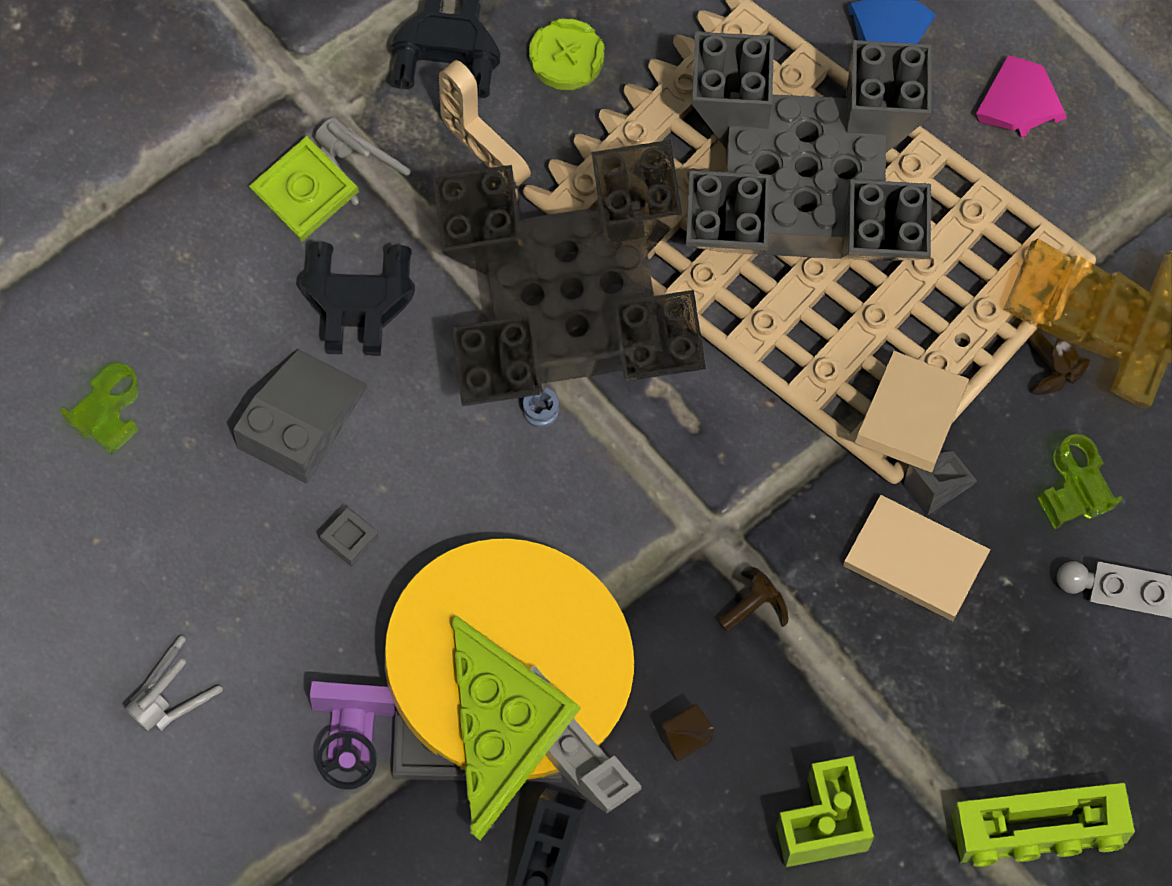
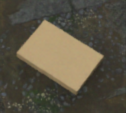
(912, 411)
(916, 558)

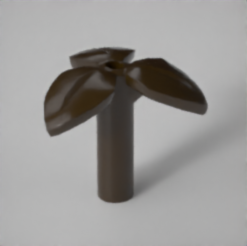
(1061, 359)
(762, 592)

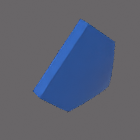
(890, 20)

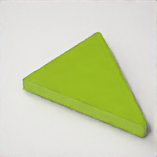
(505, 721)

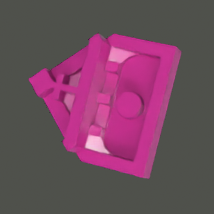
(1020, 98)

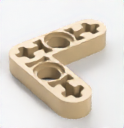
(461, 117)

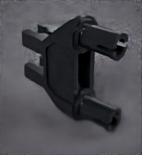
(444, 39)
(357, 300)

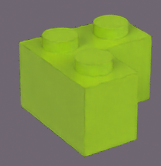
(836, 822)

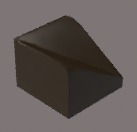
(686, 732)

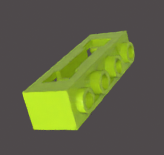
(1109, 811)

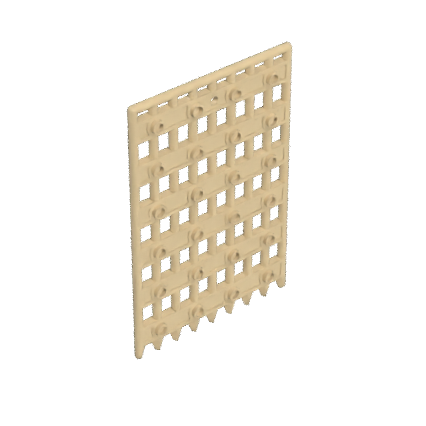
(811, 278)

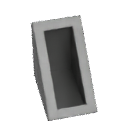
(937, 488)

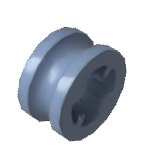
(546, 417)

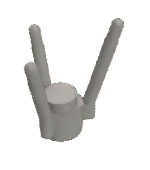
(340, 141)
(148, 705)

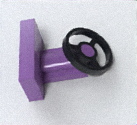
(351, 727)

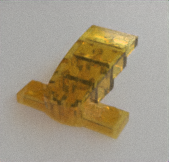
(1100, 314)

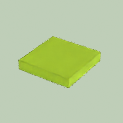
(304, 188)

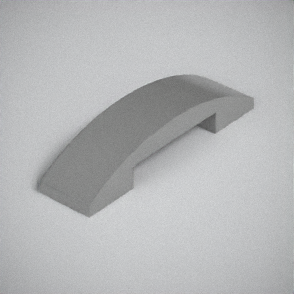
(589, 769)

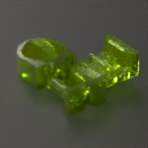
(103, 416)
(1086, 491)

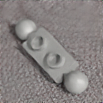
(1119, 586)

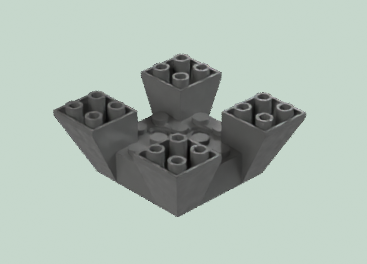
(846, 138)

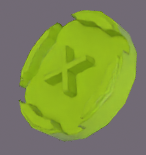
(566, 54)

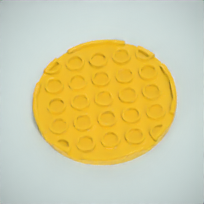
(531, 606)

